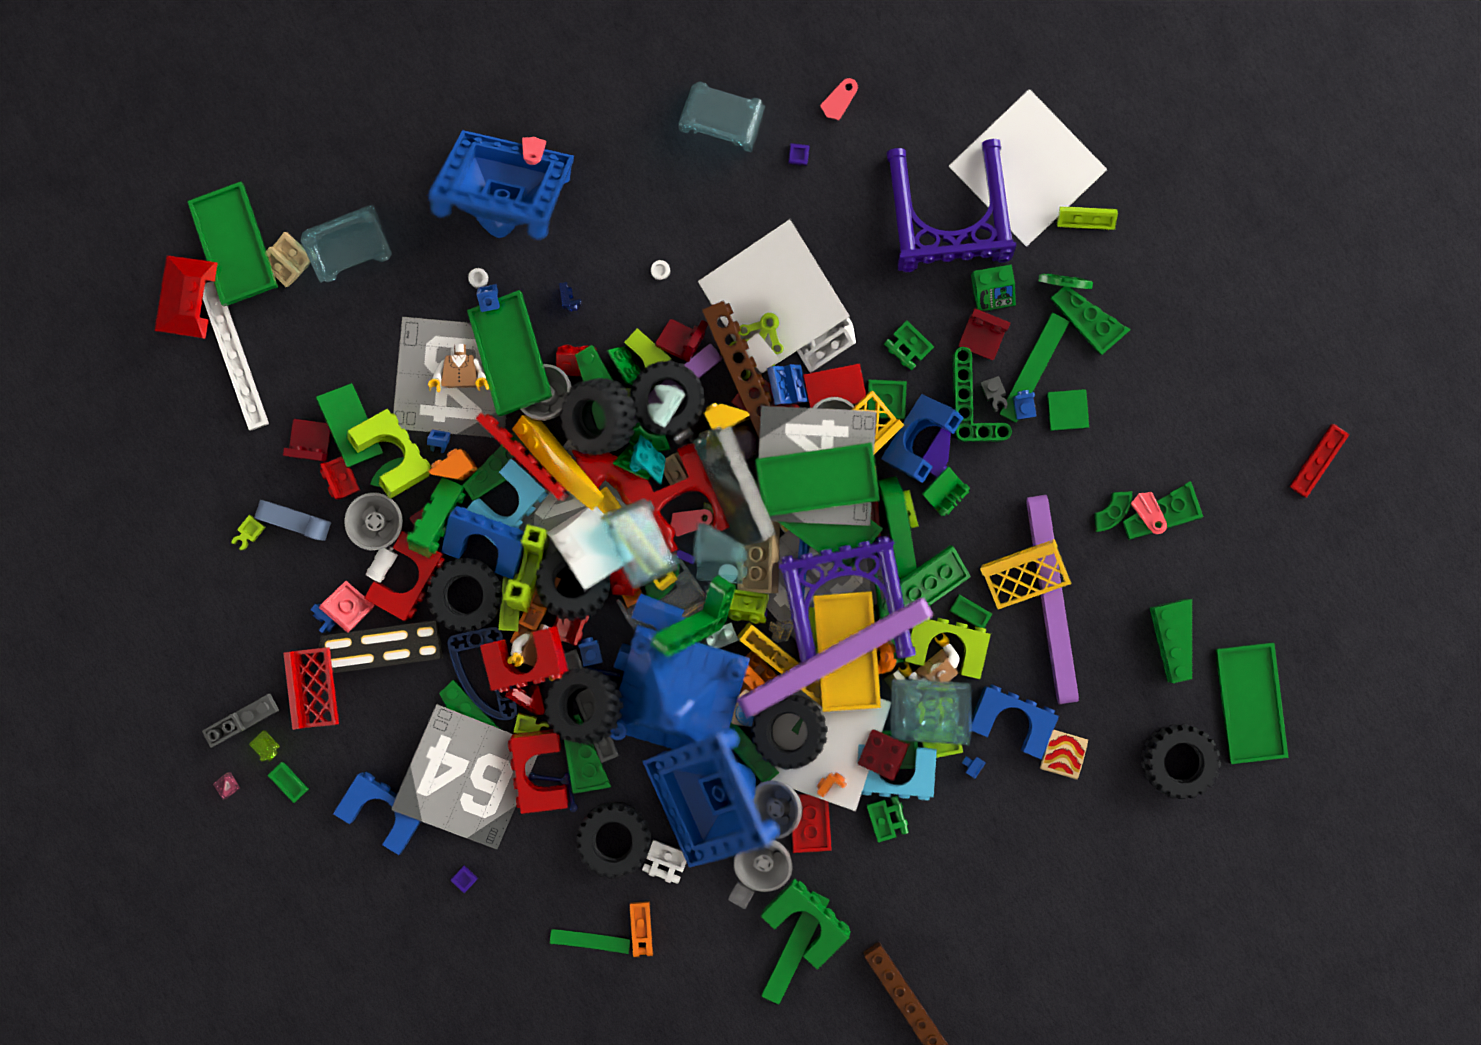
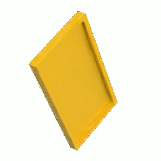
(856, 682)

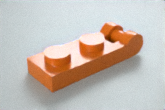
(641, 928)

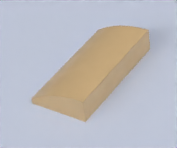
(762, 565)

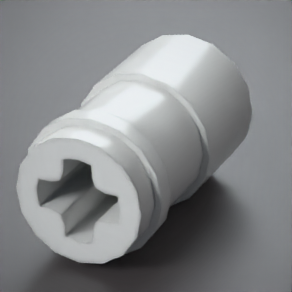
(383, 561)

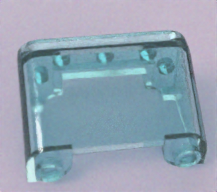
(722, 115)
(345, 243)
(639, 543)
(718, 555)

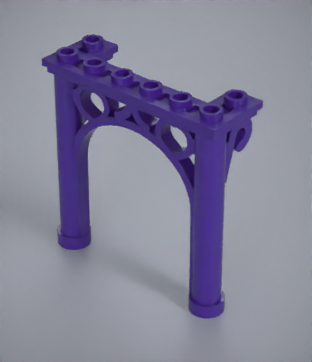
(1001, 249)
(799, 607)

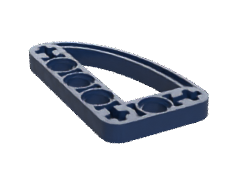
(465, 682)

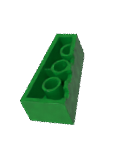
(435, 518)
(1174, 636)

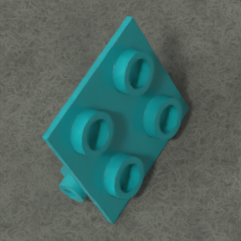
(649, 458)

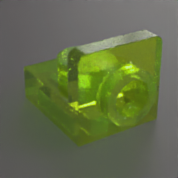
(265, 746)

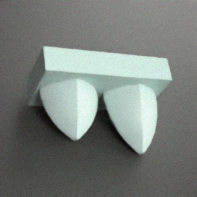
(671, 398)
(721, 638)

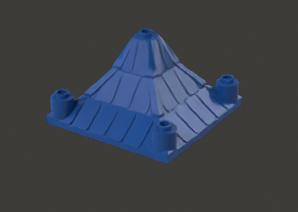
(498, 186)
(680, 695)
(709, 799)

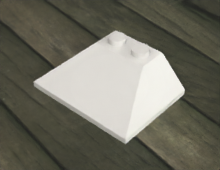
(828, 345)
(586, 546)

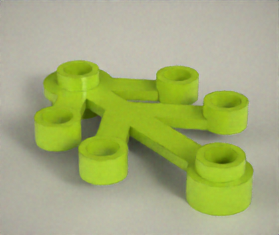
(765, 329)

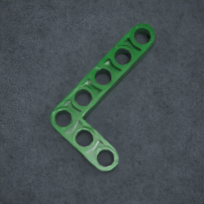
(967, 404)
(898, 524)
(701, 624)

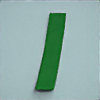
(590, 941)

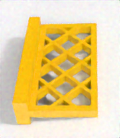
(887, 430)
(1017, 559)

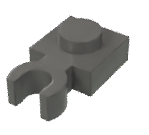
(994, 391)

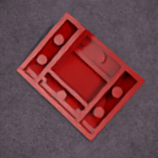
(183, 296)

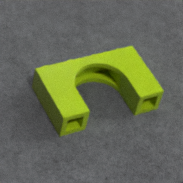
(646, 350)
(385, 428)
(520, 592)
(974, 643)

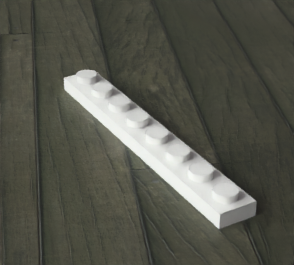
(234, 358)

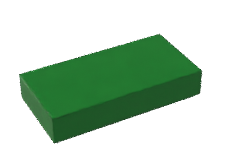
(970, 612)
(288, 782)

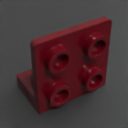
(984, 334)
(681, 340)
(309, 440)
(883, 754)

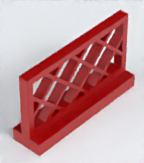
(298, 688)

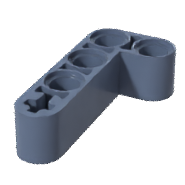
(292, 520)

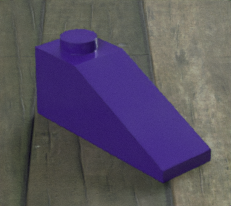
(938, 452)

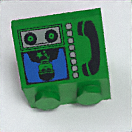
(994, 288)

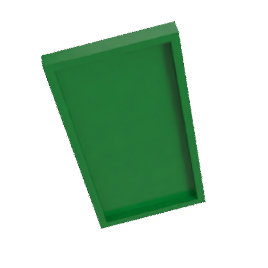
(234, 242)
(510, 354)
(818, 479)
(833, 536)
(1251, 703)

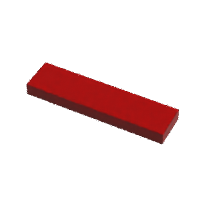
(1319, 460)

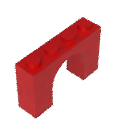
(403, 604)
(550, 661)
(530, 796)

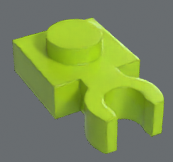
(249, 530)
(528, 723)

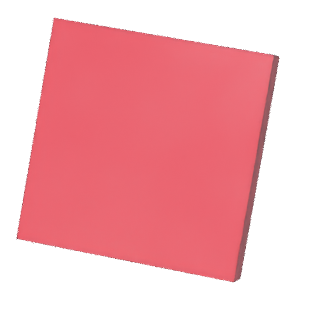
(346, 606)

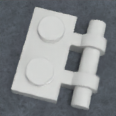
(667, 856)

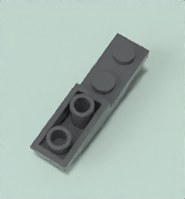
(240, 720)

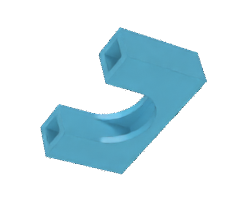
(529, 491)
(919, 785)

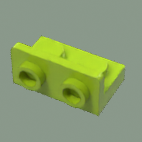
(748, 606)

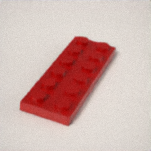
(518, 452)

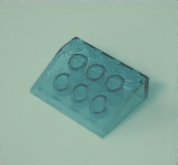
(931, 711)

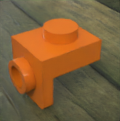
(825, 784)

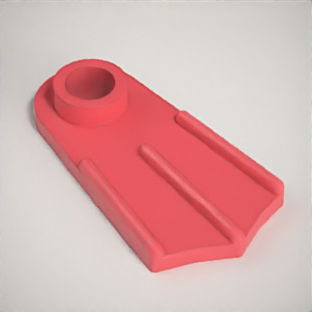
(839, 99)
(533, 149)
(1149, 511)
(687, 521)

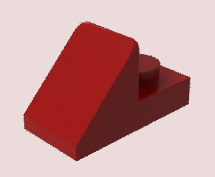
(531, 701)

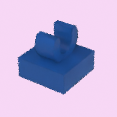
(439, 439)
(974, 766)

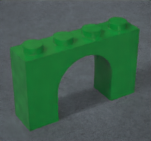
(797, 898)

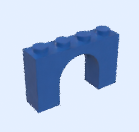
(923, 414)
(506, 538)
(654, 613)
(1040, 720)
(365, 789)

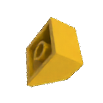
(724, 416)

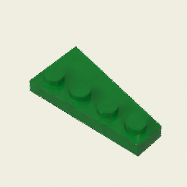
(1095, 325)
(591, 368)
(488, 476)
(1177, 508)
(458, 701)
(585, 766)

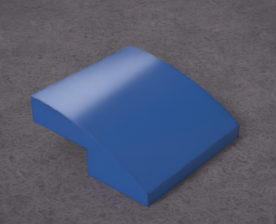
(787, 384)

